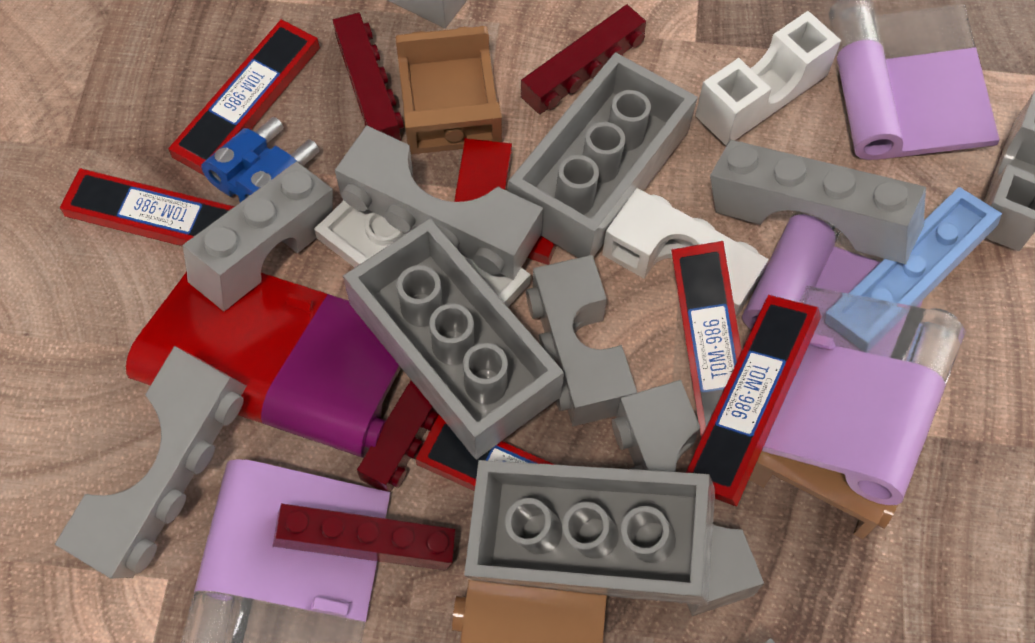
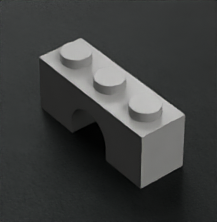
(1014, 183)
(229, 253)
(567, 299)

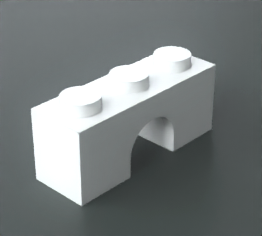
(745, 96)
(651, 227)

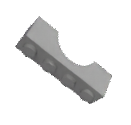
(871, 210)
(490, 230)
(657, 431)
(120, 529)

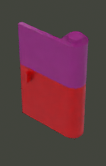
(295, 348)

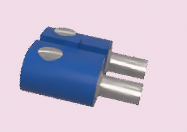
(249, 164)

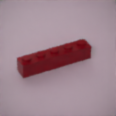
(582, 59)
(365, 75)
(399, 441)
(363, 537)

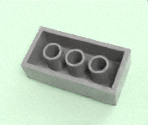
(602, 152)
(454, 337)
(593, 530)

